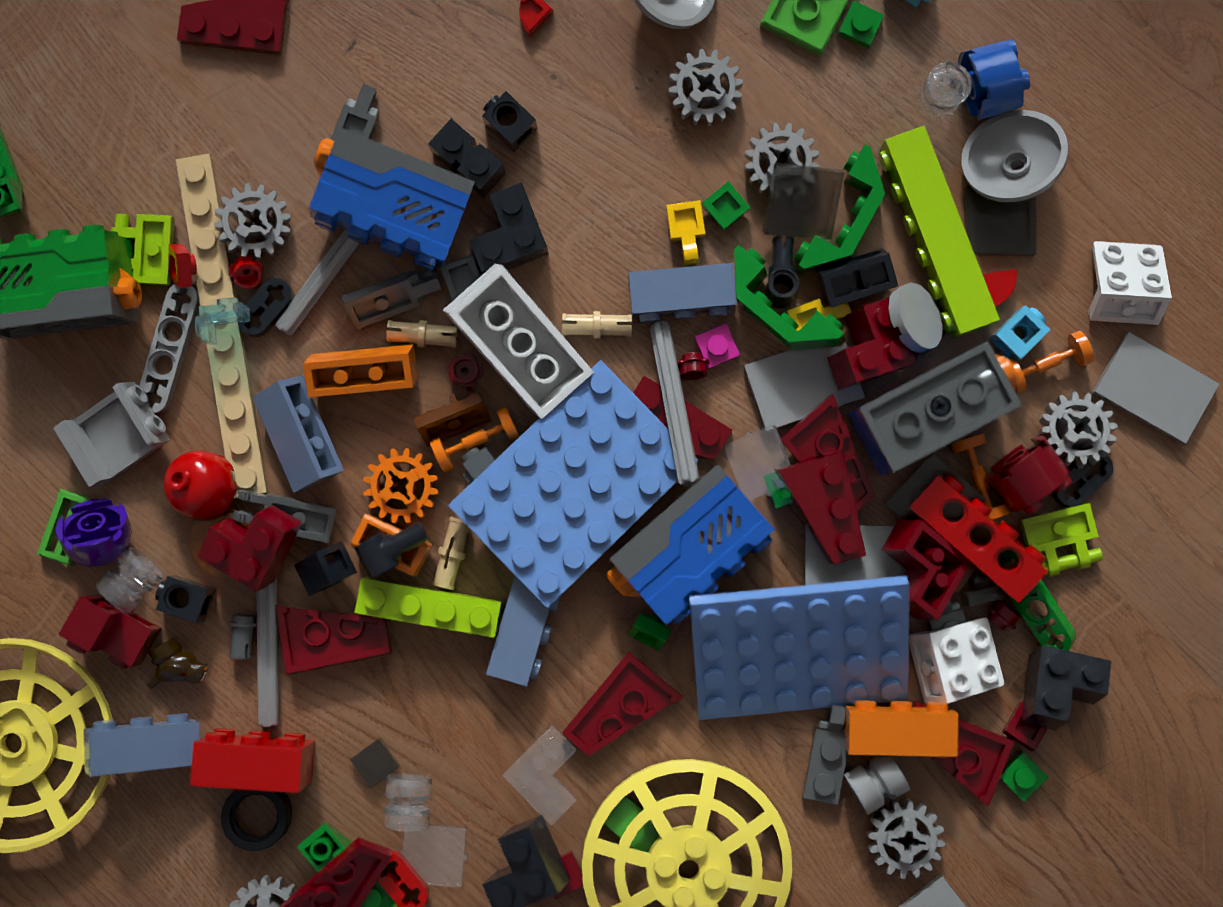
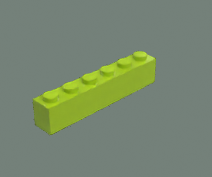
(937, 232)

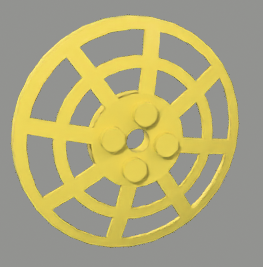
(41, 744)
(687, 843)

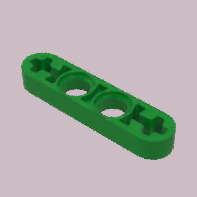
(1040, 592)

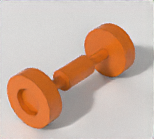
(1079, 348)
(474, 440)
(978, 472)

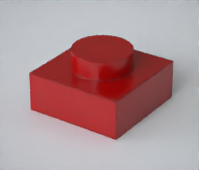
(181, 265)

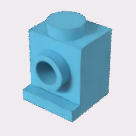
(1034, 329)

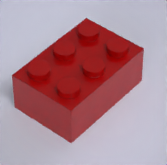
(252, 761)

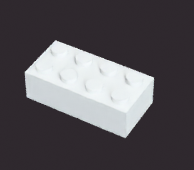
(518, 340)

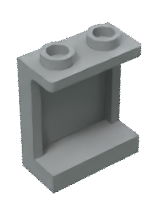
(113, 434)

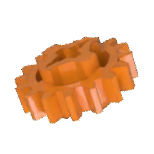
(388, 495)

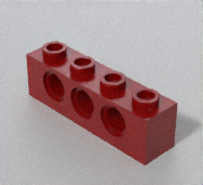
(1015, 579)

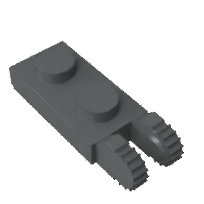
(315, 518)

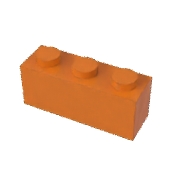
(360, 370)
(901, 729)

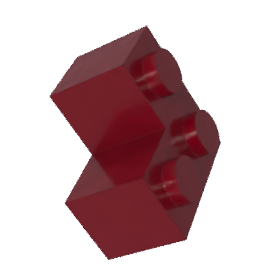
(876, 347)
(251, 553)
(930, 564)
(101, 626)

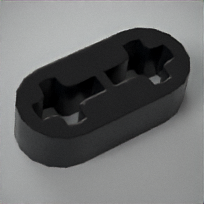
(273, 312)
(1088, 485)

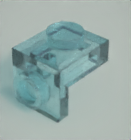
(226, 311)

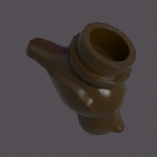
(175, 664)

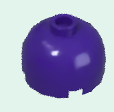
(95, 532)

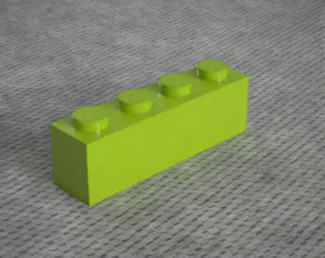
(429, 607)

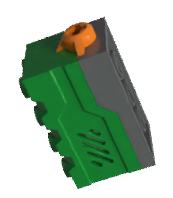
(66, 283)

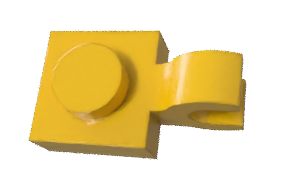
(686, 224)
(804, 312)

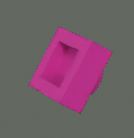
(717, 346)

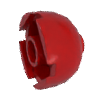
(199, 485)

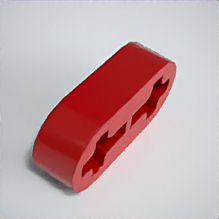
(409, 877)

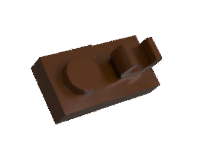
(453, 418)

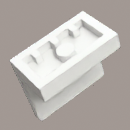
(1130, 283)
(956, 661)

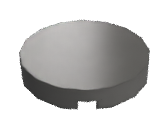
(916, 316)

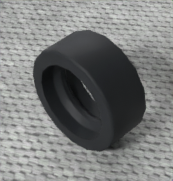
(244, 840)

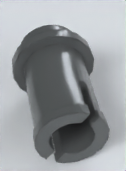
(242, 636)

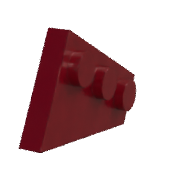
(234, 24)
(706, 432)
(825, 434)
(827, 503)
(328, 639)
(620, 703)
(979, 759)
(345, 879)

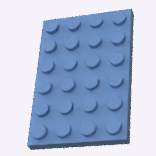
(570, 485)
(801, 647)

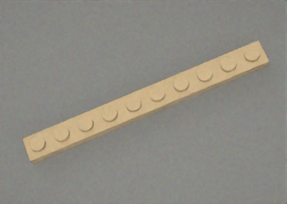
(228, 357)

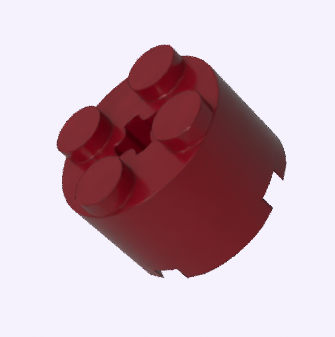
(1029, 475)

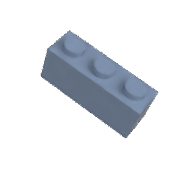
(682, 292)
(297, 433)
(520, 636)
(139, 745)

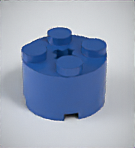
(995, 79)

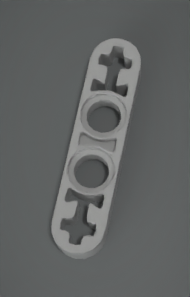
(175, 350)

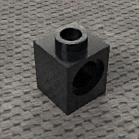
(516, 133)
(325, 568)
(199, 602)

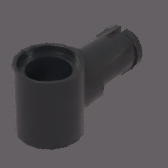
(782, 272)
(383, 552)

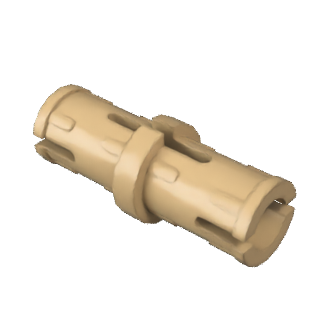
(596, 324)
(422, 334)
(451, 554)

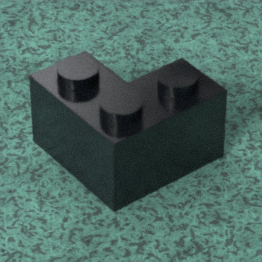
(517, 239)
(1057, 679)
(533, 868)

